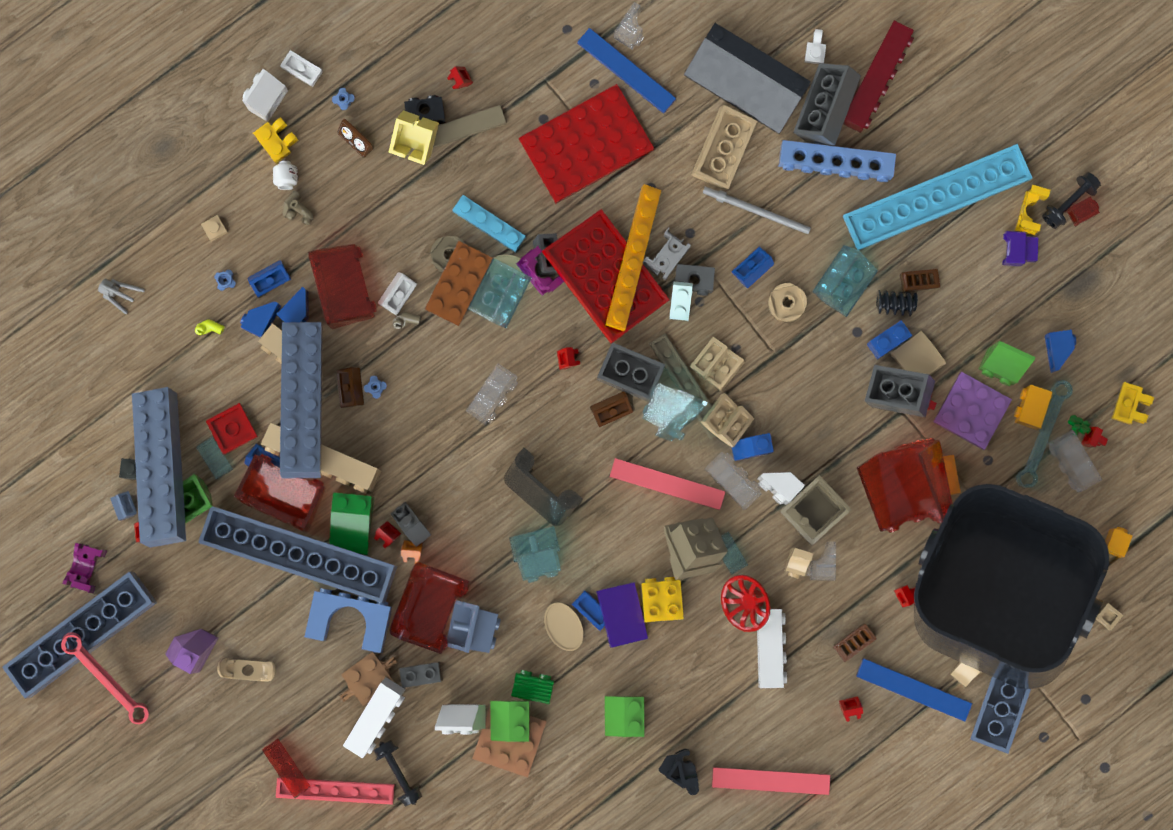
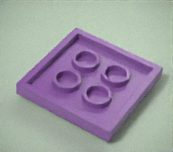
(972, 410)

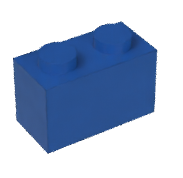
(889, 339)

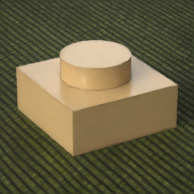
(214, 228)
(1108, 616)

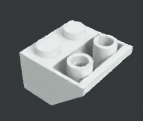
(264, 95)
(782, 485)
(461, 719)

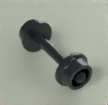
(1088, 183)
(411, 795)

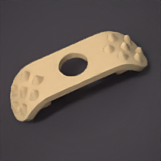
(233, 669)

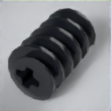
(896, 303)

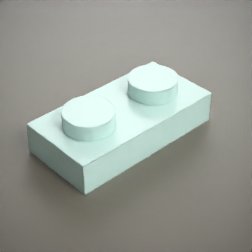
(681, 301)

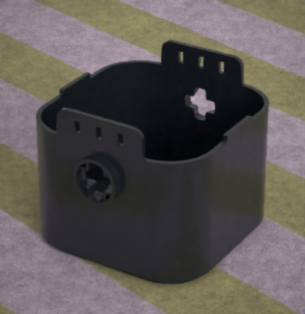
(1009, 585)

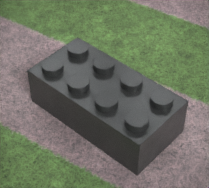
(827, 104)

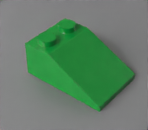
(351, 522)

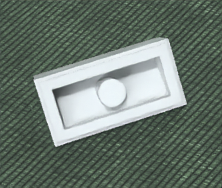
(397, 293)

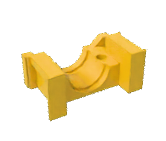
(1024, 222)

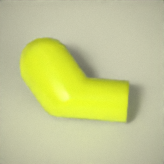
(208, 326)

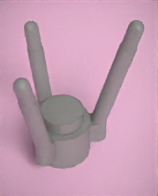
(109, 288)

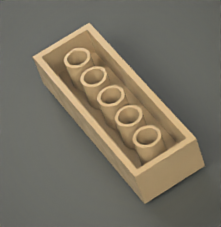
(332, 463)

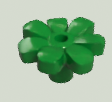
(1078, 425)

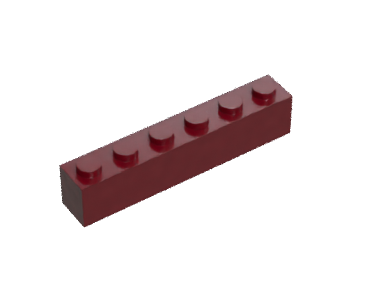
(877, 76)

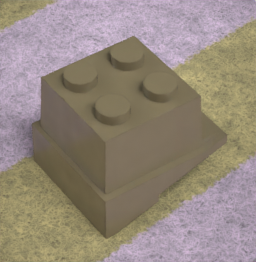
(815, 510)
(694, 547)

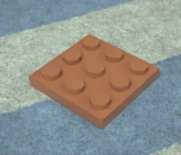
(510, 756)

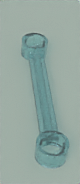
(1044, 434)

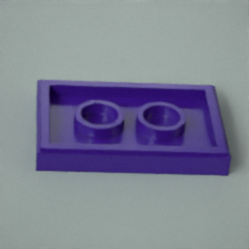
(622, 615)

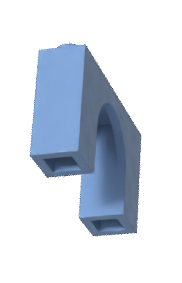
(326, 604)

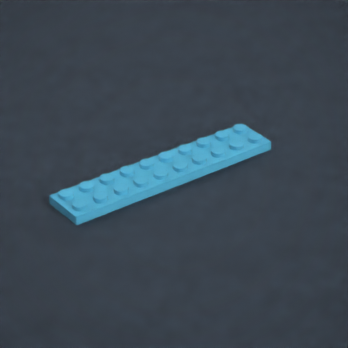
(937, 197)

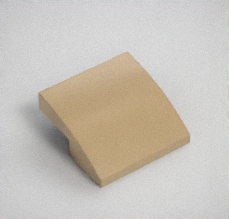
(918, 355)
(717, 364)
(727, 420)

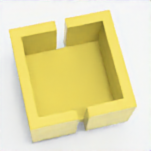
(413, 133)

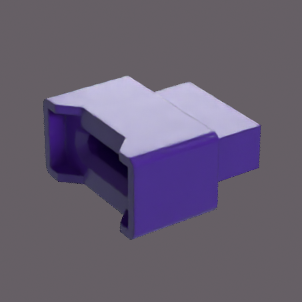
(1020, 248)

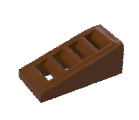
(905, 282)
(871, 638)

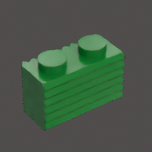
(533, 687)

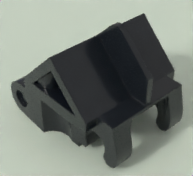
(681, 772)

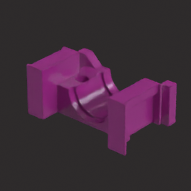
(527, 266)
(83, 567)

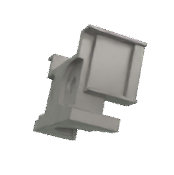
(667, 255)

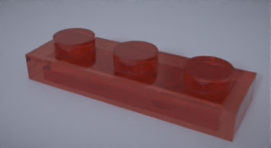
(286, 768)

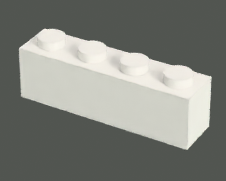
(770, 651)
(374, 718)

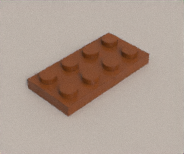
(458, 283)

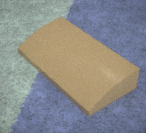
(724, 147)

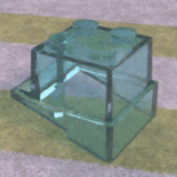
(671, 411)
(536, 553)

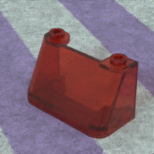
(341, 285)
(285, 499)
(427, 607)

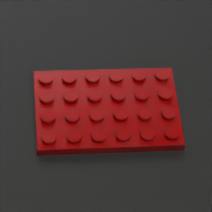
(586, 143)
(590, 264)

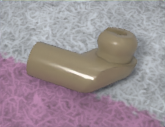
(301, 209)
(287, 210)
(404, 319)

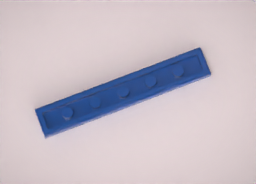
(626, 70)
(914, 690)

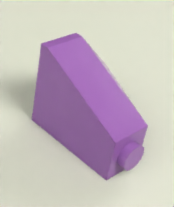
(191, 650)

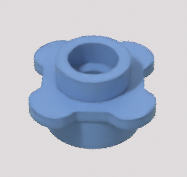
(338, 99)
(220, 280)
(380, 387)

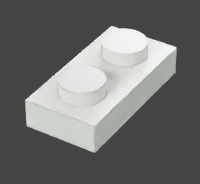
(301, 68)

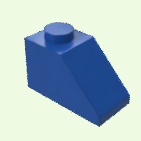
(296, 308)
(260, 318)
(1059, 348)
(753, 447)

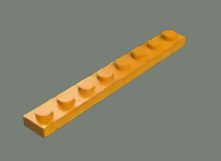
(633, 257)

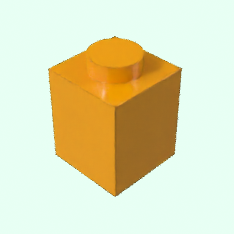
(1118, 541)

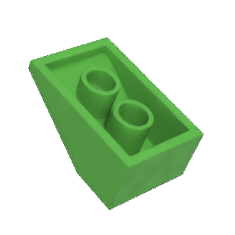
(1005, 363)

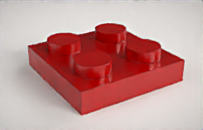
(231, 429)

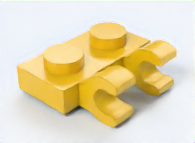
(272, 143)
(1127, 403)

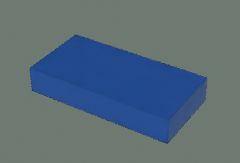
(590, 609)

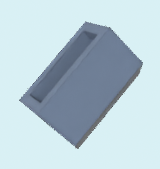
(123, 506)

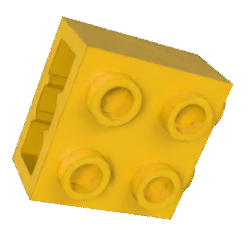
(662, 600)

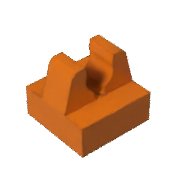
(410, 550)

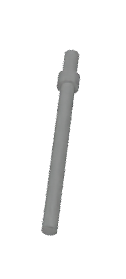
(722, 196)

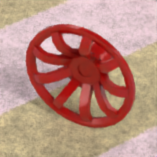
(749, 601)

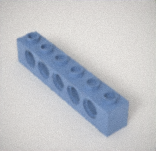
(884, 160)

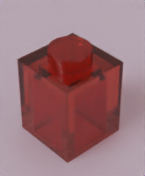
(1083, 211)

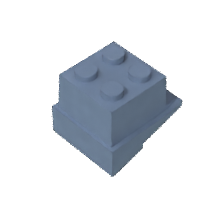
(472, 628)

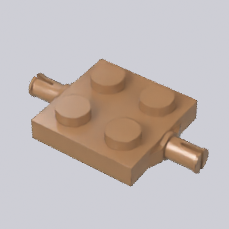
(366, 677)

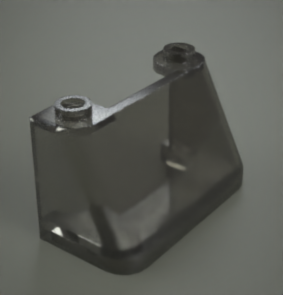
(534, 493)

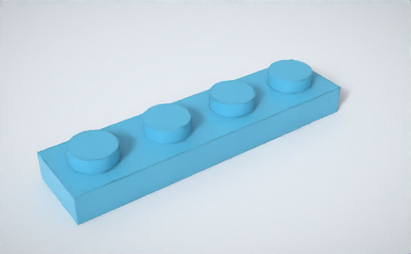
(489, 223)

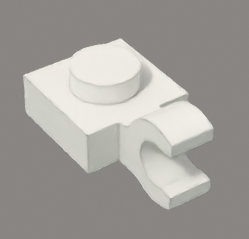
(815, 51)

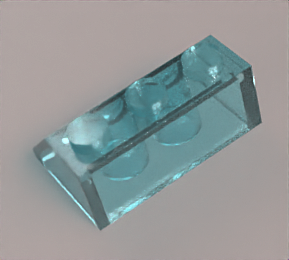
(845, 280)
(499, 293)

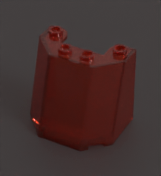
(907, 484)

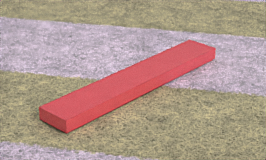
(667, 484)
(770, 781)
(341, 791)

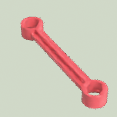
(105, 678)

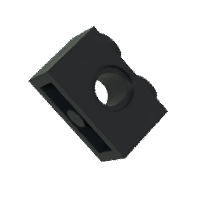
(432, 102)

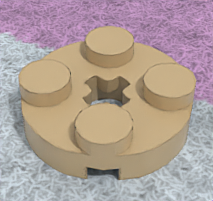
(781, 311)

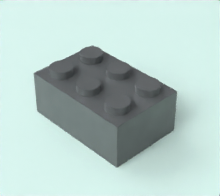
(630, 372)
(900, 391)

